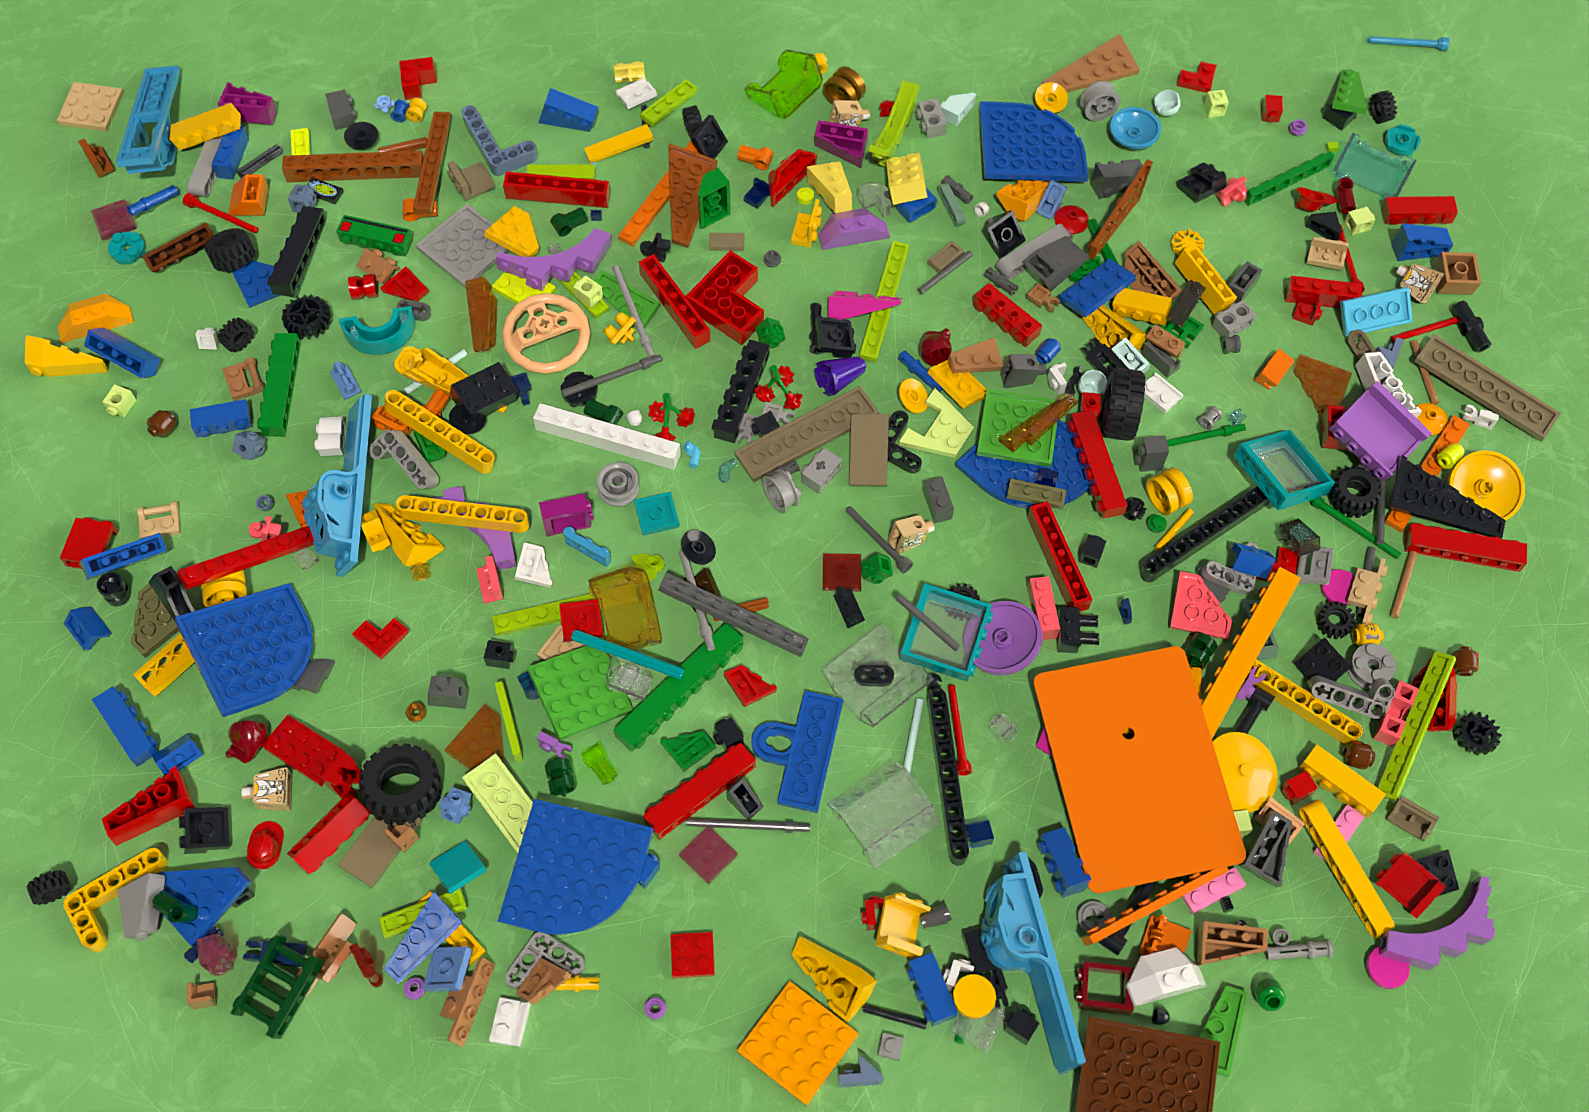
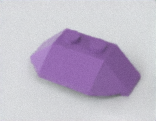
(852, 228)

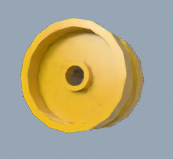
(1169, 491)
(224, 589)

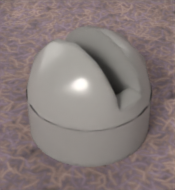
(1286, 937)

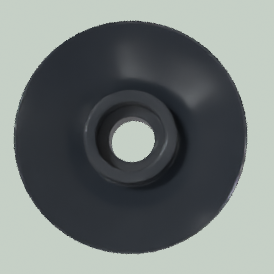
(361, 135)
(458, 421)
(698, 547)

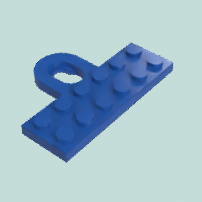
(809, 750)

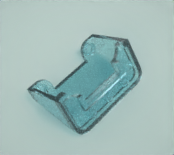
(1373, 168)

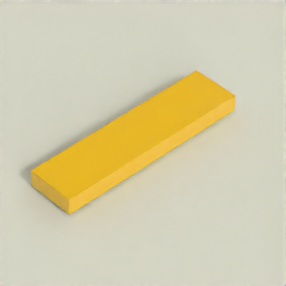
(618, 144)
(461, 938)

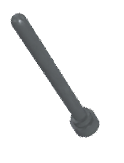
(903, 564)

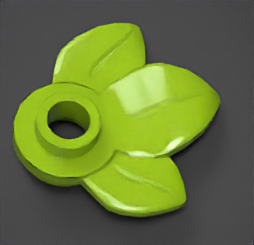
(651, 564)

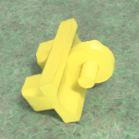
(629, 72)

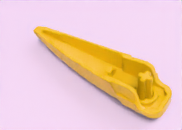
(429, 369)

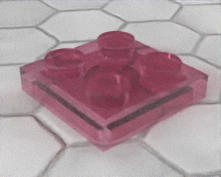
(113, 219)
(708, 855)

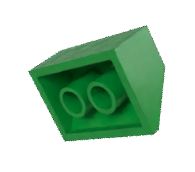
(713, 198)

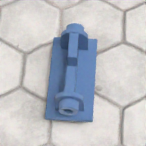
(344, 380)

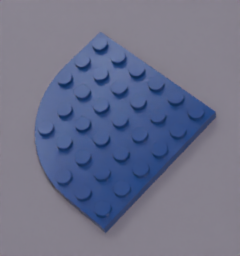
(1029, 144)
(995, 474)
(249, 647)
(573, 869)

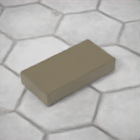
(726, 241)
(945, 256)

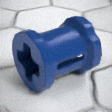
(399, 111)

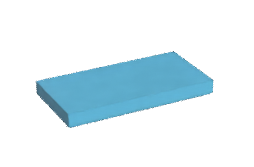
(1376, 311)

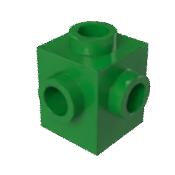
(770, 332)
(876, 568)

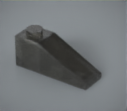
(1186, 303)

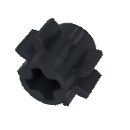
(1134, 509)

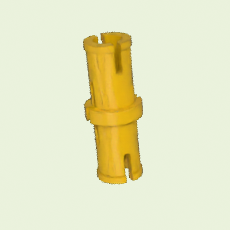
(580, 983)

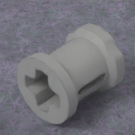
(1208, 420)

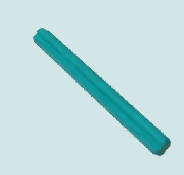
(627, 654)

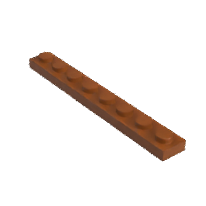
(432, 163)

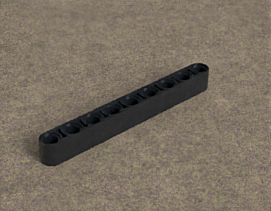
(1203, 538)
(947, 784)

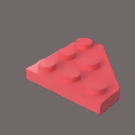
(1198, 609)

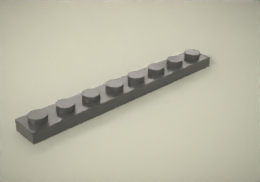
(733, 614)

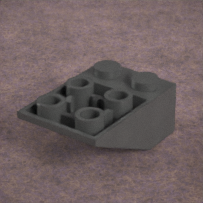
(1055, 262)

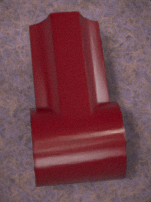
(1344, 195)

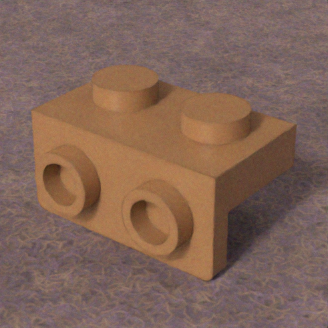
(374, 263)
(1166, 341)

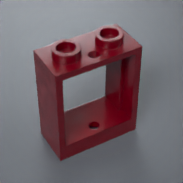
(1081, 995)

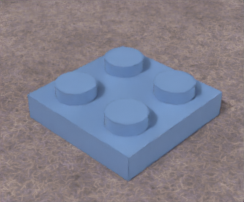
(447, 969)

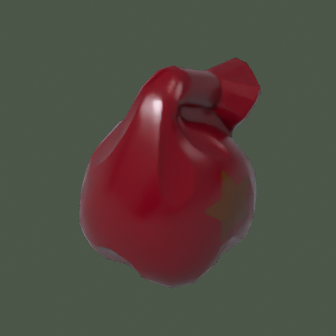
(935, 347)
(246, 740)

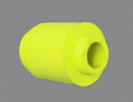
(1450, 455)

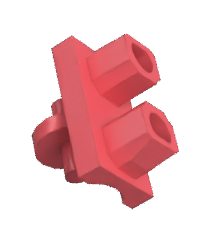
(1234, 191)
(267, 531)

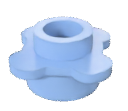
(384, 103)

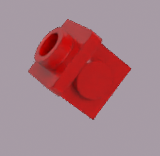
(1307, 313)

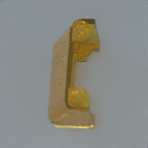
(627, 608)

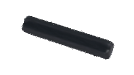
(259, 161)

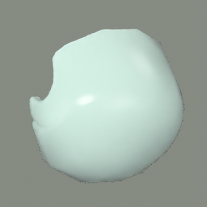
(1167, 102)
(1092, 382)

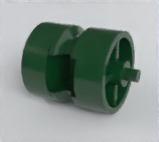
(1200, 650)
(560, 777)

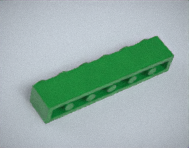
(279, 385)

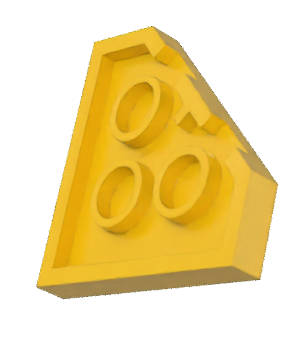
(514, 233)

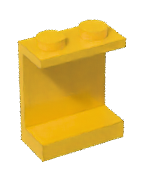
(900, 925)

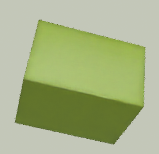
(1332, 146)

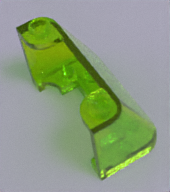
(791, 86)

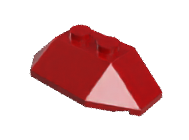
(789, 174)
(1445, 712)

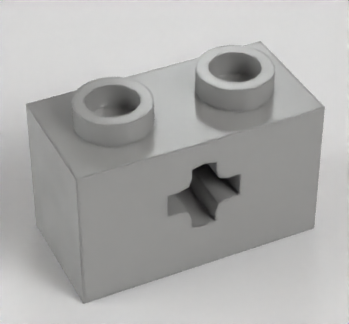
(821, 470)

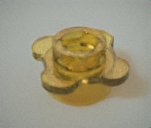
(420, 571)

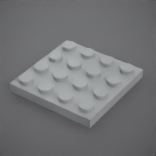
(460, 245)

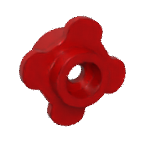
(887, 104)

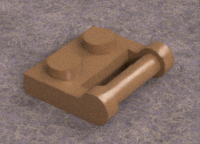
(237, 381)

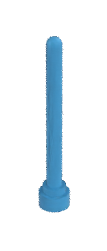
(1441, 44)

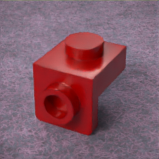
(868, 915)

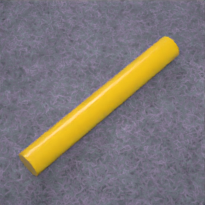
(1174, 529)

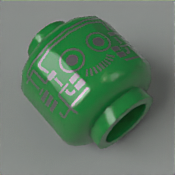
(1270, 994)

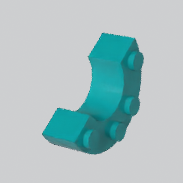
(382, 338)

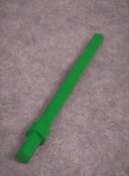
(1226, 430)
(1319, 503)

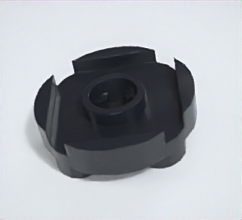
(579, 398)

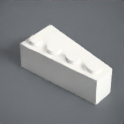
(1374, 368)

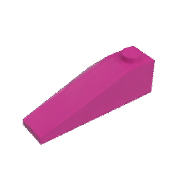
(848, 304)

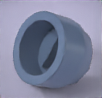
(260, 499)

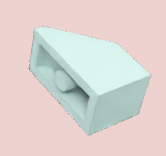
(957, 107)
(1130, 356)

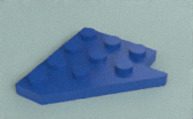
(209, 891)

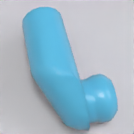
(693, 452)

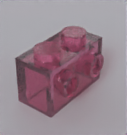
(215, 954)

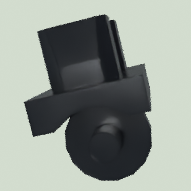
(657, 247)

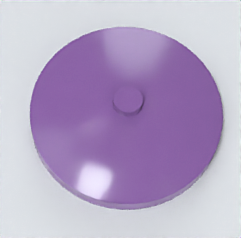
(1011, 639)

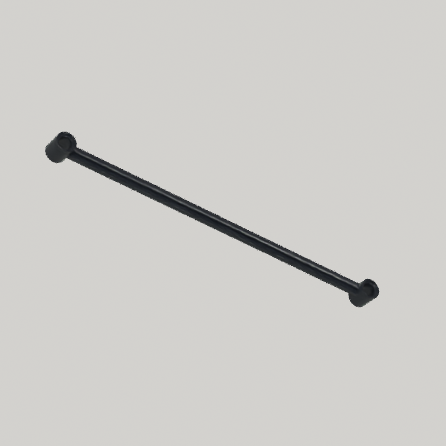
(1260, 701)

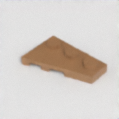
(977, 358)

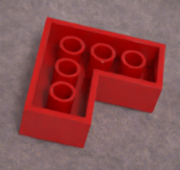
(721, 298)

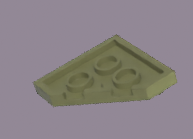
(151, 622)

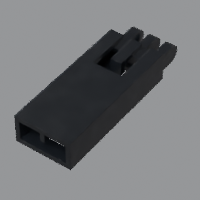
(1096, 359)
(979, 959)

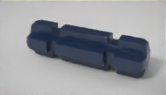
(192, 955)

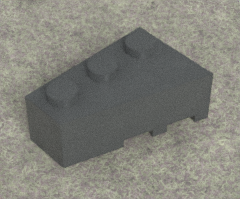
(1114, 177)
(1268, 849)

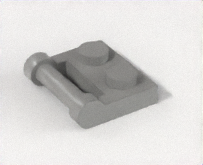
(1320, 567)

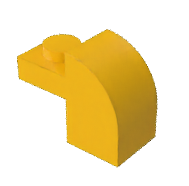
(374, 531)

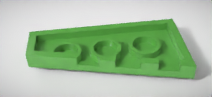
(1350, 93)
(612, 293)
(1224, 1026)

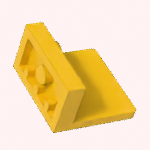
(806, 226)

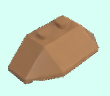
(1149, 273)

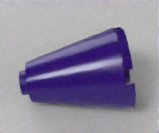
(838, 373)

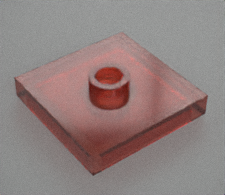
(841, 571)

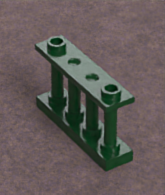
(288, 1005)

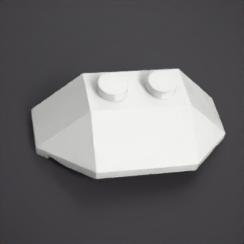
(1163, 976)

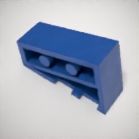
(567, 112)
(1420, 242)
(1063, 863)

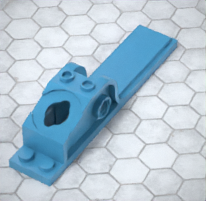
(150, 106)
(338, 495)
(1021, 941)

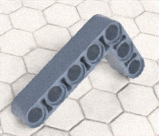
(497, 161)

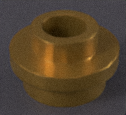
(415, 707)

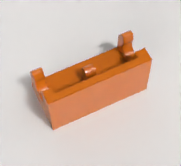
(1274, 369)
(385, 421)

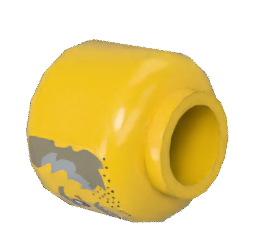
(1367, 633)

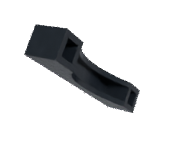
(171, 592)

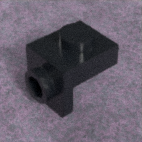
(764, 424)

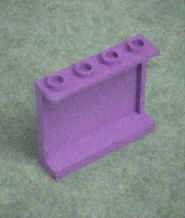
(1379, 430)

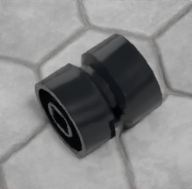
(113, 589)

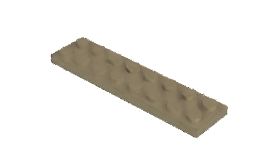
(1487, 387)
(804, 434)

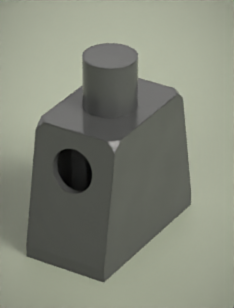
(1021, 370)
(445, 692)

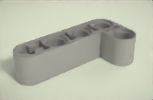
(423, 476)
(1348, 694)

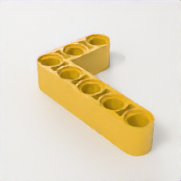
(107, 893)

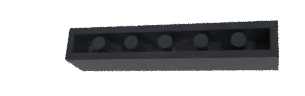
(297, 251)

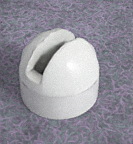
(981, 213)
(634, 417)

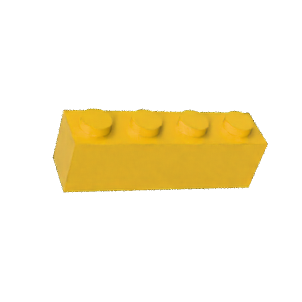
(205, 126)
(1198, 268)
(1342, 781)

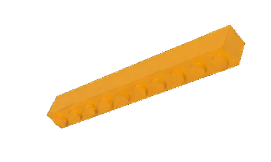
(1247, 647)

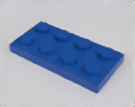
(1097, 288)

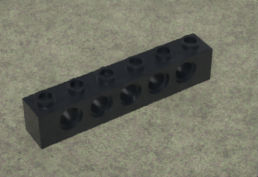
(755, 352)

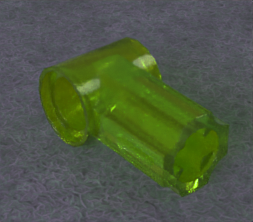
(597, 761)

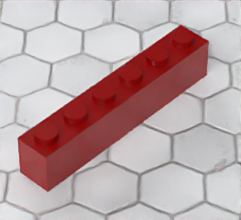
(556, 189)
(674, 301)
(1097, 464)
(1466, 547)
(1059, 557)
(699, 791)

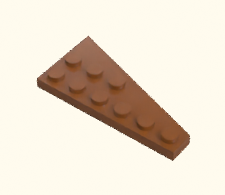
(685, 178)
(1123, 207)

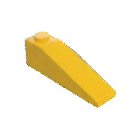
(54, 361)
(406, 538)

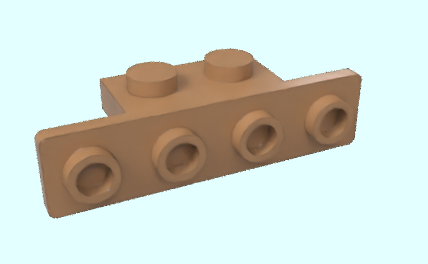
(333, 949)
(464, 1004)

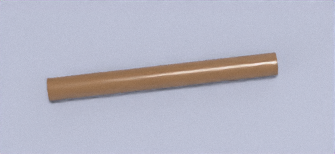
(1425, 375)
(1403, 584)

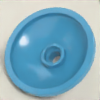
(1135, 127)

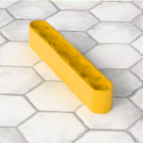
(413, 415)
(455, 508)
(1308, 703)
(1346, 868)

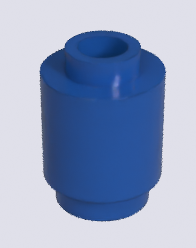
(1048, 351)

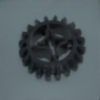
(306, 316)

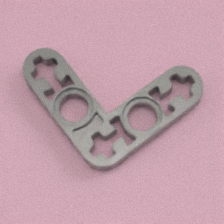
(1236, 577)
(539, 952)

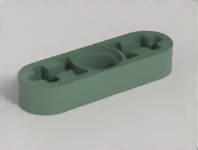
(951, 204)

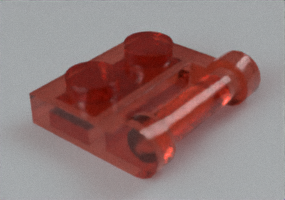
(365, 963)

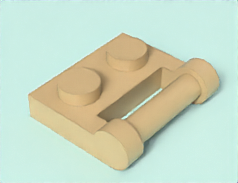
(164, 525)

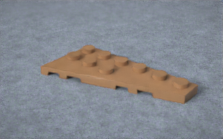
(1105, 63)

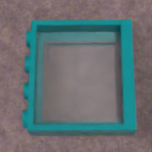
(1283, 469)
(960, 619)

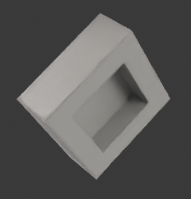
(891, 1047)

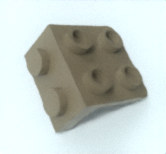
(470, 180)

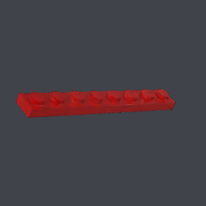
(246, 557)

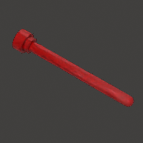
(191, 201)
(1349, 263)
(963, 766)

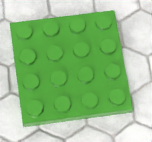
(1003, 413)
(576, 691)

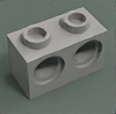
(931, 118)
(1234, 319)

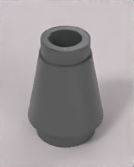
(937, 916)

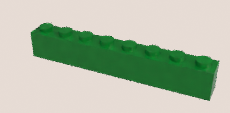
(675, 692)

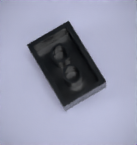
(483, 392)

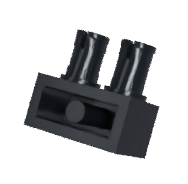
(1070, 636)

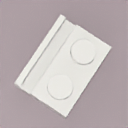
(636, 93)
(1161, 393)
(509, 1022)

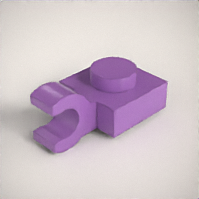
(1247, 689)
(549, 744)

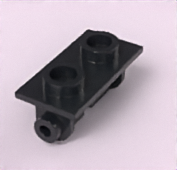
(848, 607)

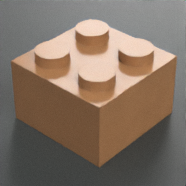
(1459, 271)

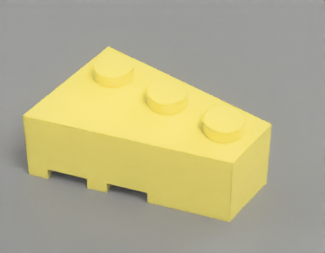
(832, 185)

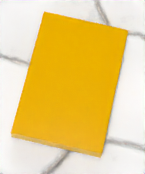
(960, 386)

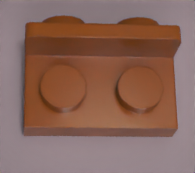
(96, 158)

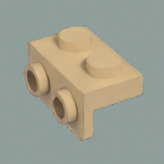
(1327, 253)

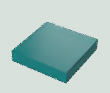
(656, 513)
(457, 867)

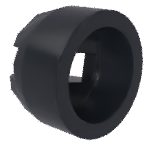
(934, 684)
(1160, 1016)

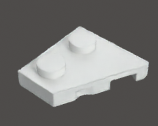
(533, 566)

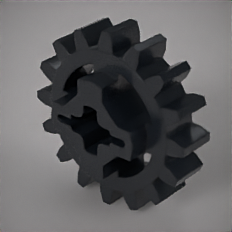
(1476, 740)

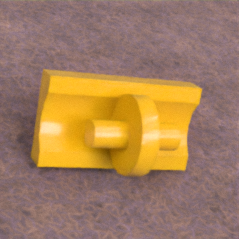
(625, 323)

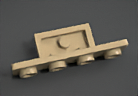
(1365, 588)

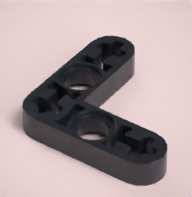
(892, 447)

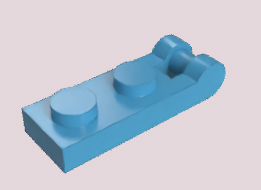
(587, 547)

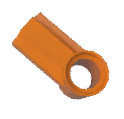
(760, 158)
(408, 213)
(437, 402)

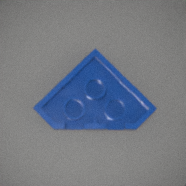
(254, 282)

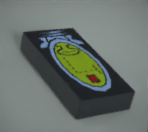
(325, 191)

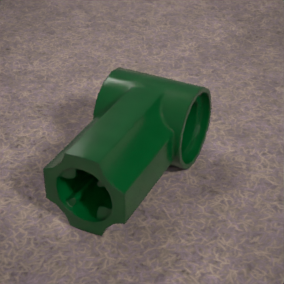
(564, 223)
(602, 412)
(173, 908)

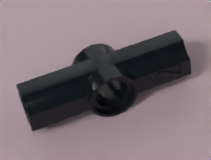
(1471, 326)

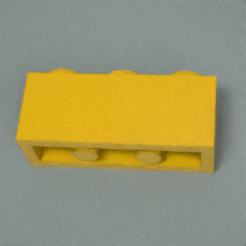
(1142, 306)

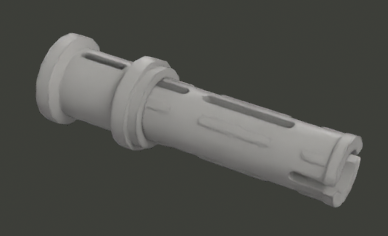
(1310, 950)

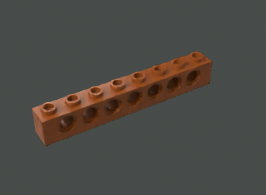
(352, 166)

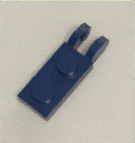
(280, 959)

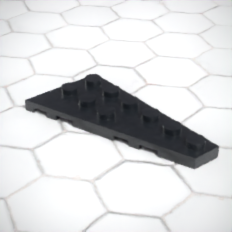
(1435, 500)

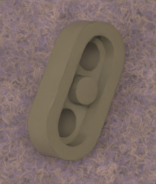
(1363, 346)

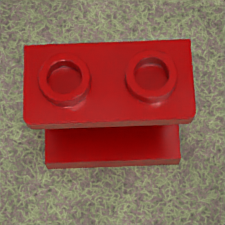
(85, 540)
(1410, 883)

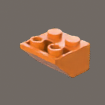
(249, 196)

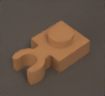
(1040, 295)

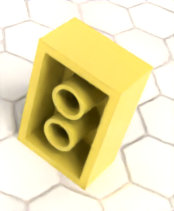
(906, 178)

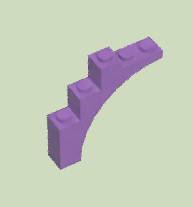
(562, 265)
(497, 541)
(1425, 948)

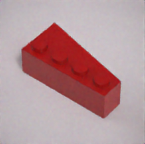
(149, 808)

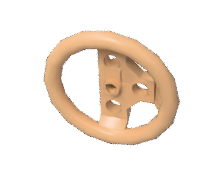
(545, 328)

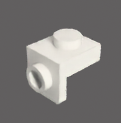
(1056, 379)
(957, 966)

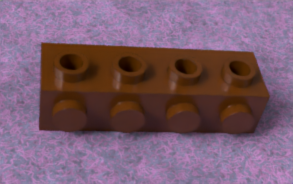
(176, 247)

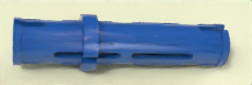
(146, 203)
(916, 367)

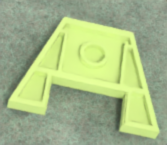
(947, 432)

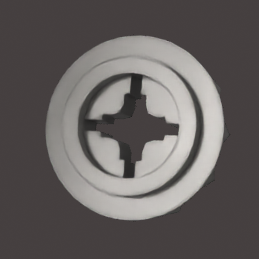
(1086, 912)

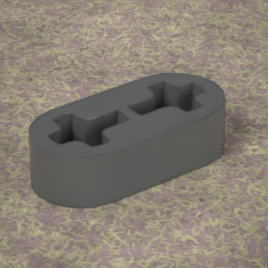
(416, 308)

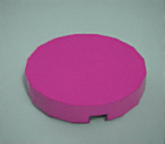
(1339, 587)
(1385, 971)

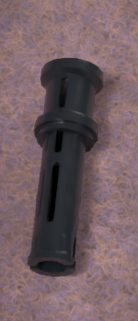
(815, 312)

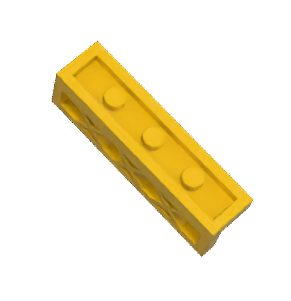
(165, 674)

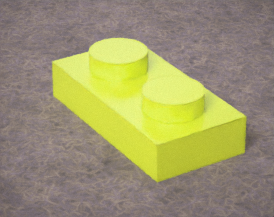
(300, 142)

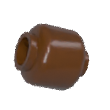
(161, 423)
(1466, 661)
(1358, 755)

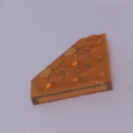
(1322, 382)
(478, 740)

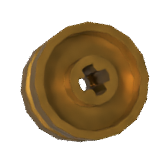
(844, 85)

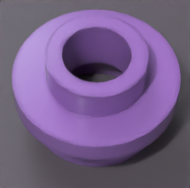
(1298, 127)
(418, 993)
(652, 1002)

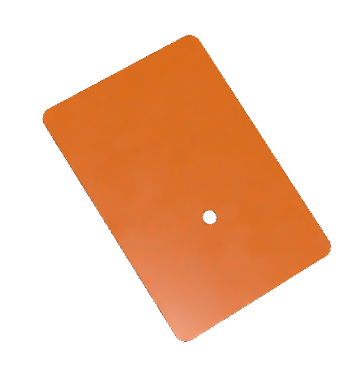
(1144, 802)

